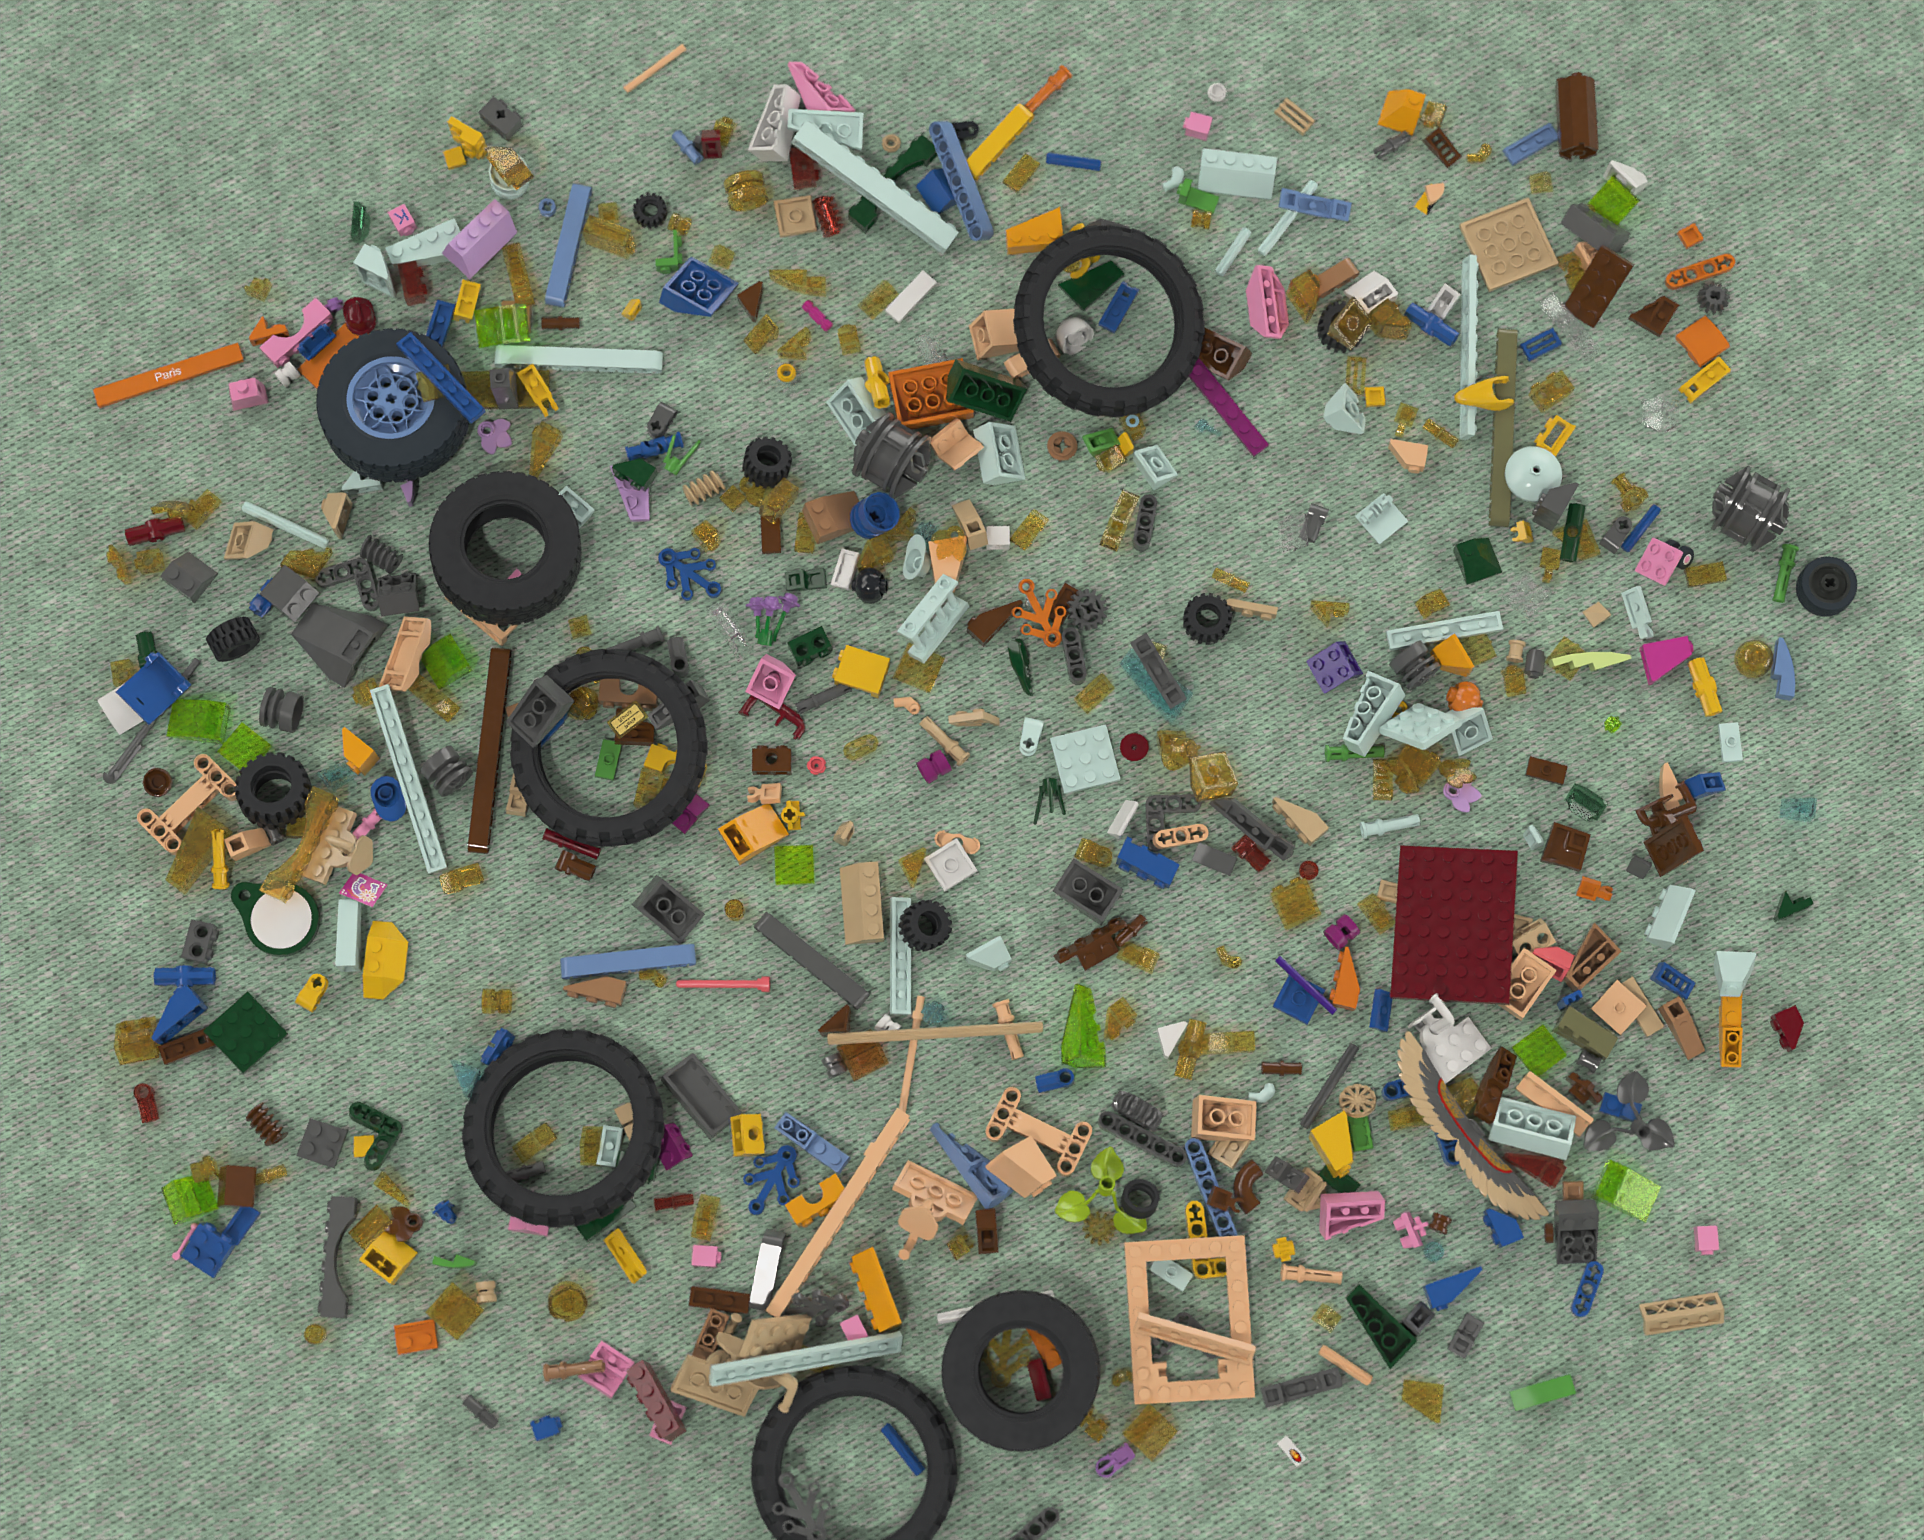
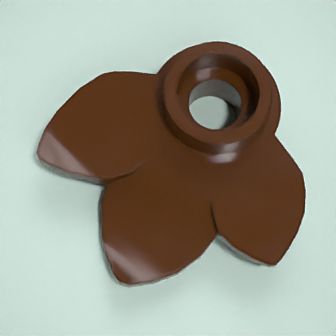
(401, 1223)

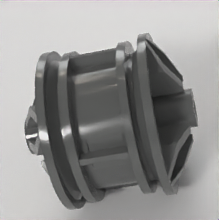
(891, 455)
(1750, 508)

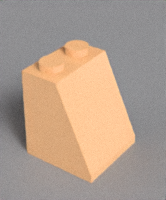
(993, 333)
(948, 566)
(1023, 1168)

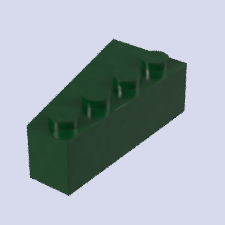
(1383, 1329)

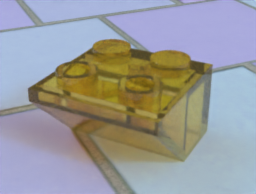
(509, 166)
(1389, 321)
(1421, 762)
(134, 1040)
(454, 1311)
(1150, 1432)

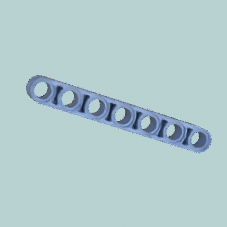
(961, 180)
(567, 245)
(627, 961)
(1200, 1177)

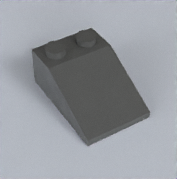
(539, 710)
(1088, 891)
(668, 909)

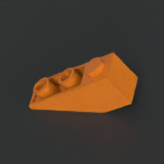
(1347, 987)

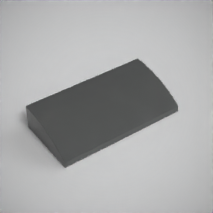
(700, 1096)

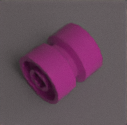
(933, 766)
(1337, 937)

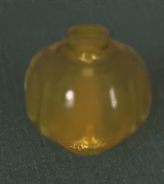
(584, 703)

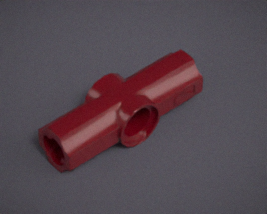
(154, 530)

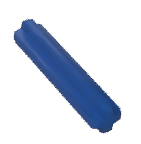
(1073, 161)
(1641, 527)
(902, 1449)

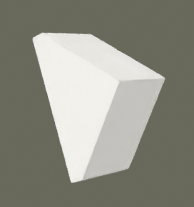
(1444, 302)
(1169, 1037)

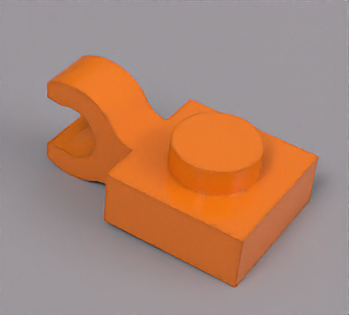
(1592, 888)

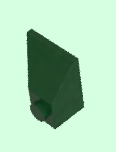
(1476, 560)

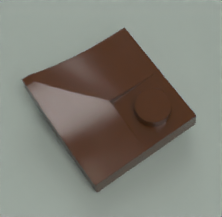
(1565, 847)

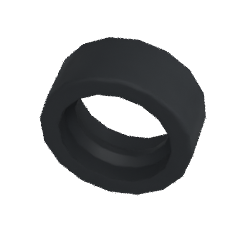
(1144, 1186)

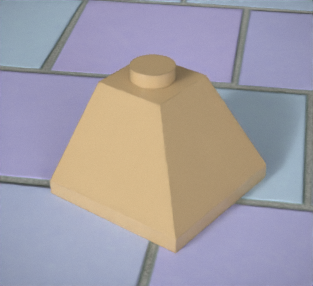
(337, 511)
(247, 540)

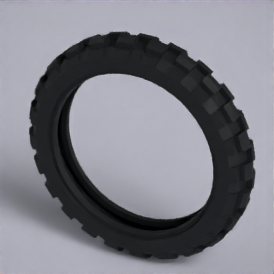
(1173, 278)
(680, 787)
(598, 1199)
(863, 1382)

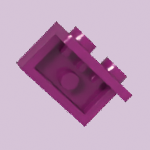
(673, 1147)

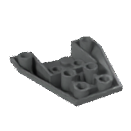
(336, 639)

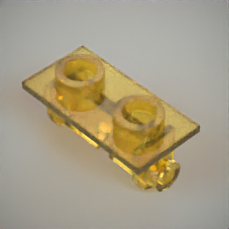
(1095, 1427)

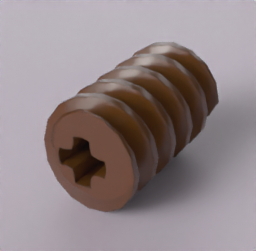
(265, 1126)

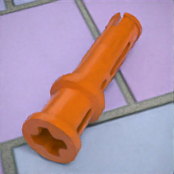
(1054, 83)

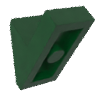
(1787, 908)

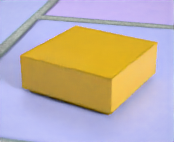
(454, 158)
(1374, 396)

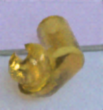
(1483, 153)
(1228, 960)
(653, 975)
(1121, 1376)

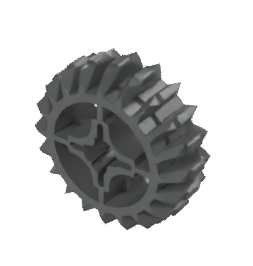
(1137, 1110)

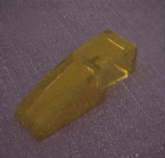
(799, 282)
(1119, 520)
(433, 698)
(1228, 1043)

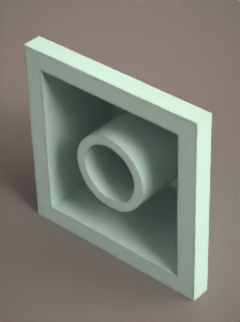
(1473, 731)
(990, 956)

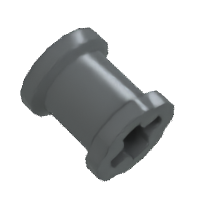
(275, 835)
(1589, 1061)

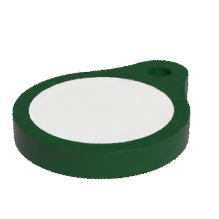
(277, 926)

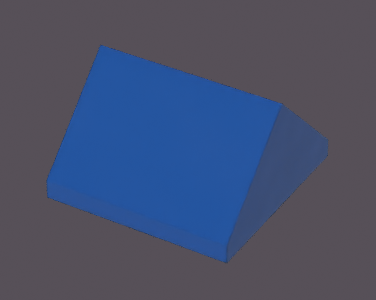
(936, 191)

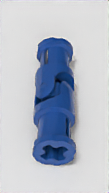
(649, 448)

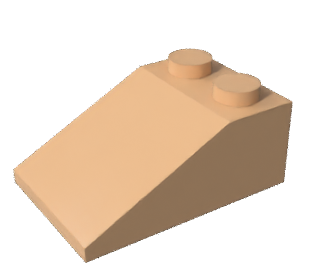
(1528, 980)
(1223, 1119)

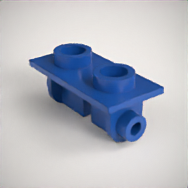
(310, 348)
(259, 604)
(502, 1039)
(445, 1211)

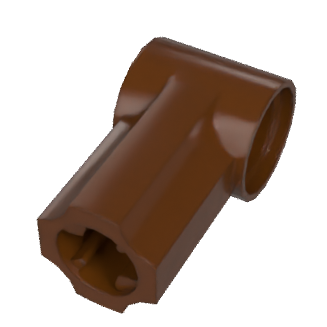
(573, 865)

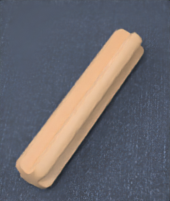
(1345, 1365)

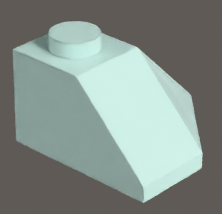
(1343, 411)

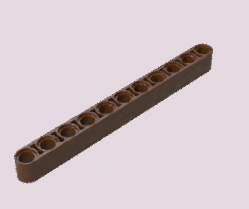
(488, 750)

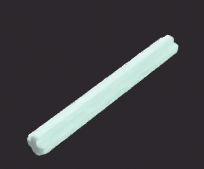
(1284, 222)
(285, 524)

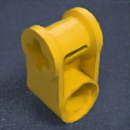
(310, 994)

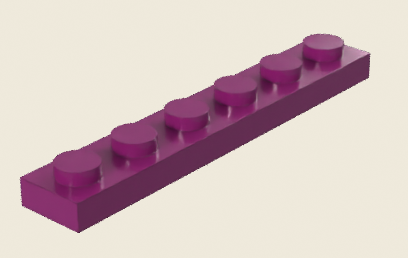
(1227, 409)

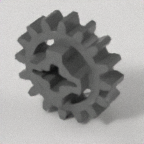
(1083, 617)

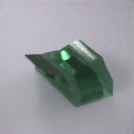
(360, 223)
(1585, 803)

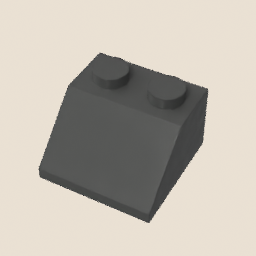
(189, 576)
(289, 593)

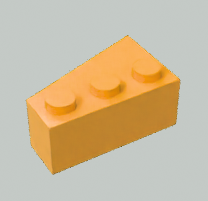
(1035, 233)

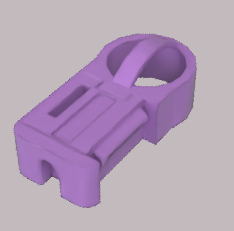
(1118, 1459)

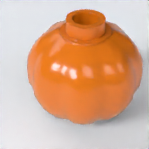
(1463, 696)

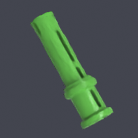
(1786, 565)
(1341, 753)

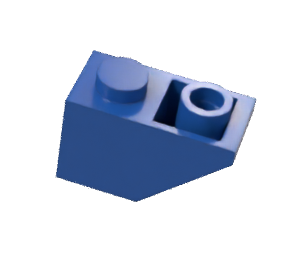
(1504, 1228)

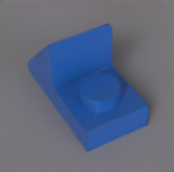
(1612, 1106)

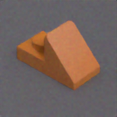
(262, 333)

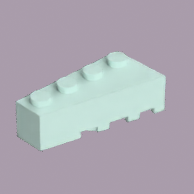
(425, 246)
(1375, 707)

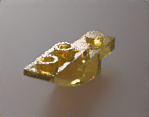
(518, 274)

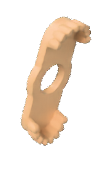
(970, 845)

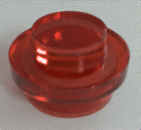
(1308, 870)

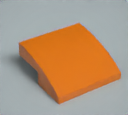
(1702, 341)

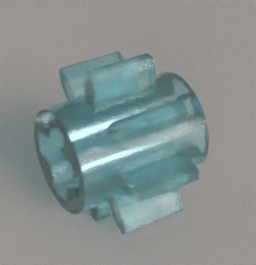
(926, 531)
(933, 1013)

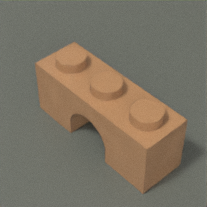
(611, 695)

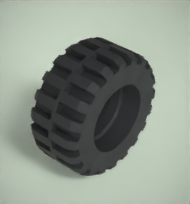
(266, 769)

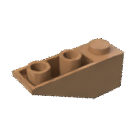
(602, 989)
(1682, 1027)

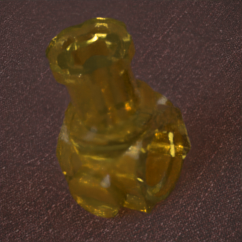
(1627, 491)

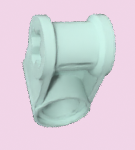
(1030, 733)

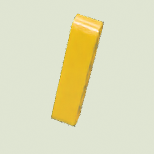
(999, 139)

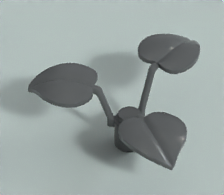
(1653, 1136)

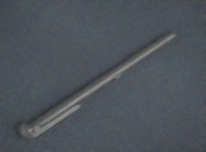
(135, 746)

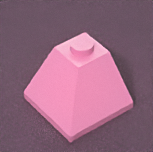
(771, 681)

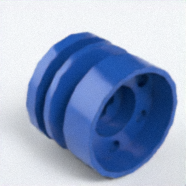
(874, 515)

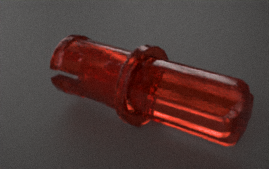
(673, 1201)

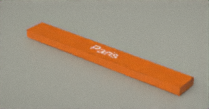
(168, 375)

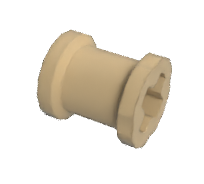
(1516, 651)

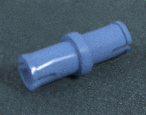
(687, 147)

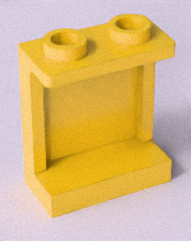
(861, 670)

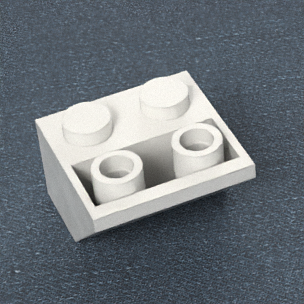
(1372, 291)

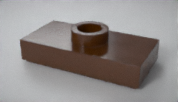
(1546, 770)

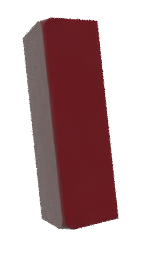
(1039, 1380)

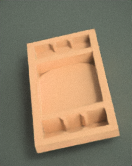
(407, 653)

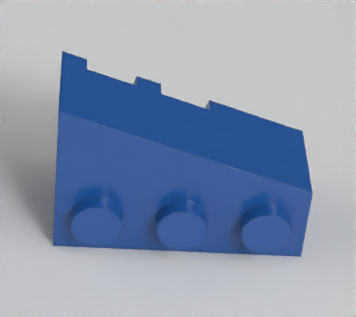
(1146, 864)

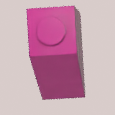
(1664, 656)

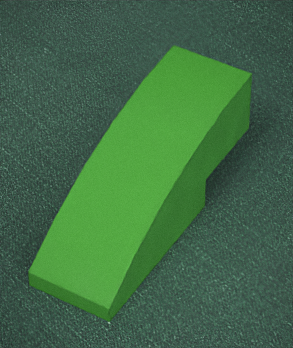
(1542, 1392)

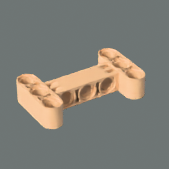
(184, 808)
(1041, 1132)

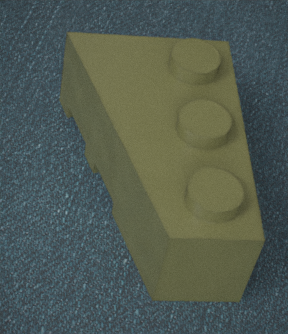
(1585, 1033)

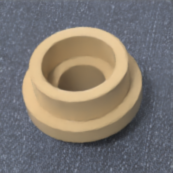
(888, 138)

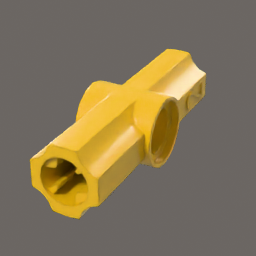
(877, 382)
(1704, 686)

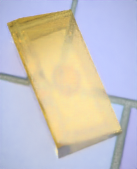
(878, 299)
(1094, 693)

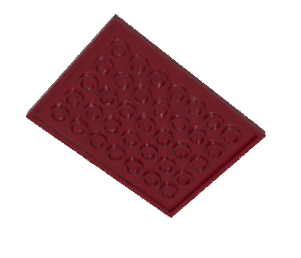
(1454, 924)

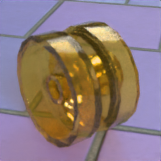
(745, 190)

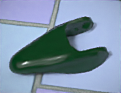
(1020, 663)

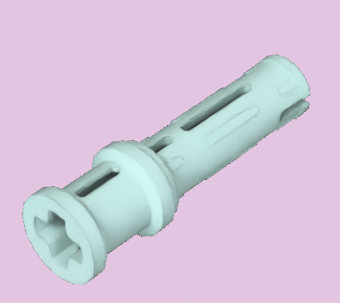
(1381, 826)

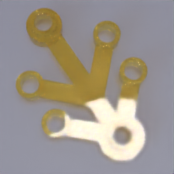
(1005, 1353)

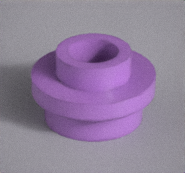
(334, 305)

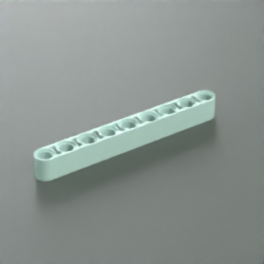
(579, 358)

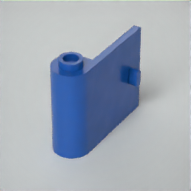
(155, 686)

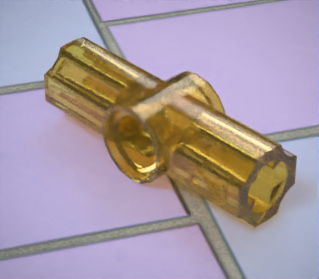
(1193, 1037)

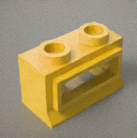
(1555, 435)

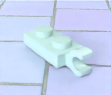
(1638, 611)

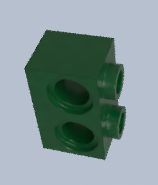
(807, 642)

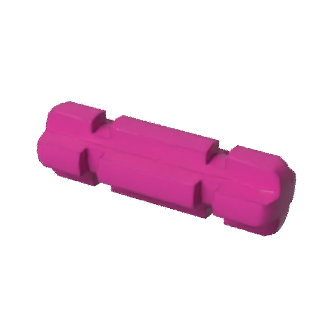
(817, 315)

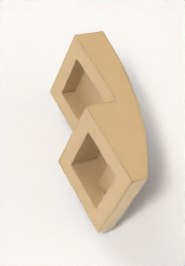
(516, 802)

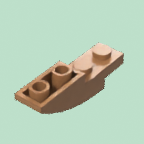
(707, 1342)

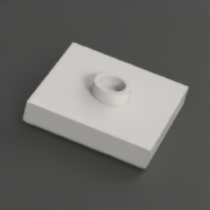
(950, 864)

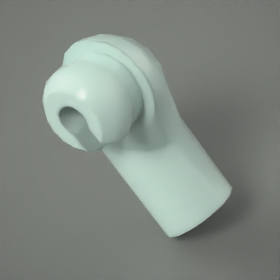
(1176, 179)
(1265, 1095)

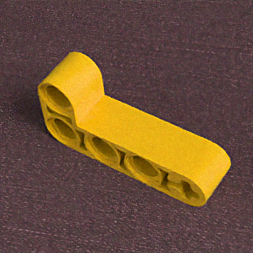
(1209, 1263)

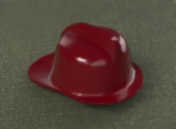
(359, 315)

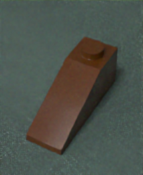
(991, 622)

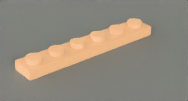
(1194, 1338)

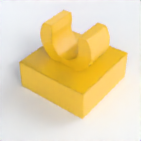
(1524, 532)

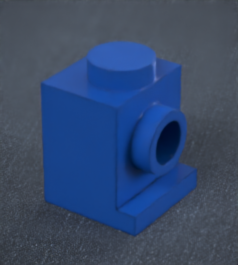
(546, 1427)

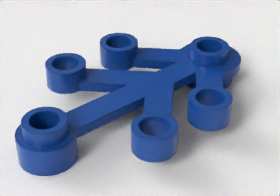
(687, 570)
(773, 1176)

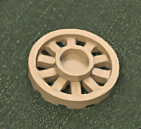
(1357, 1100)

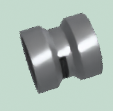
(834, 1065)

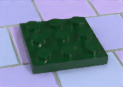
(245, 1032)

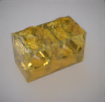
(1553, 394)
(645, 789)

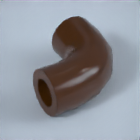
(1244, 1186)

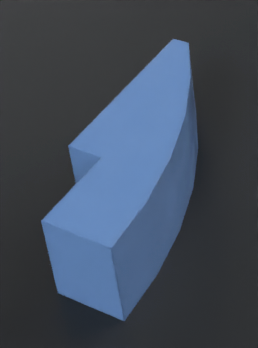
(1783, 671)

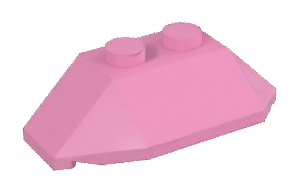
(1267, 303)

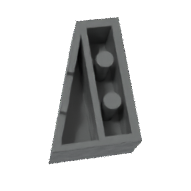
(1594, 228)

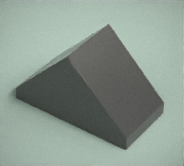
(1417, 1319)

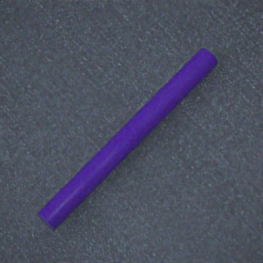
(1306, 985)

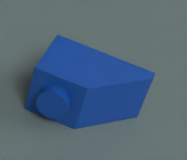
(1705, 785)

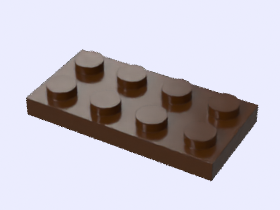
(1598, 286)

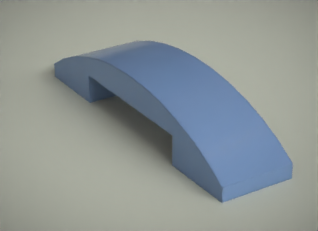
(1314, 205)

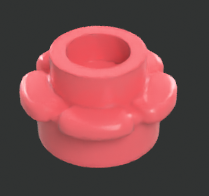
(821, 765)

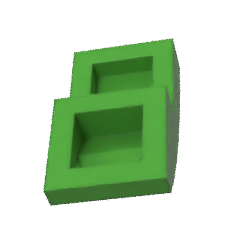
(458, 1263)

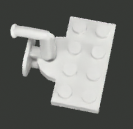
(1447, 1045)

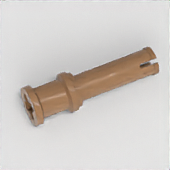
(565, 1370)

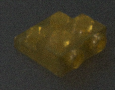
(1294, 903)

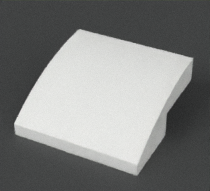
(119, 712)

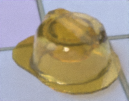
(1177, 752)

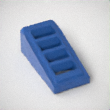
(1656, 977)

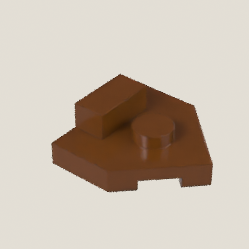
(1583, 1089)

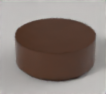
(1548, 1232)

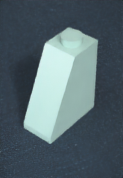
(1733, 971)

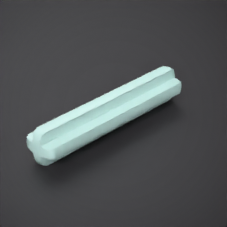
(1233, 251)

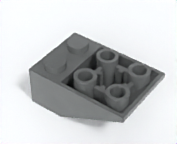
(1576, 1231)

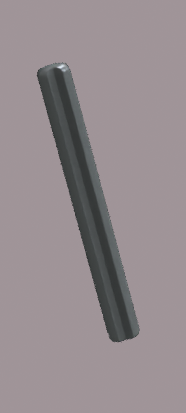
(1329, 1086)

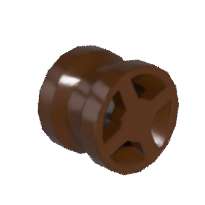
(1440, 1223)

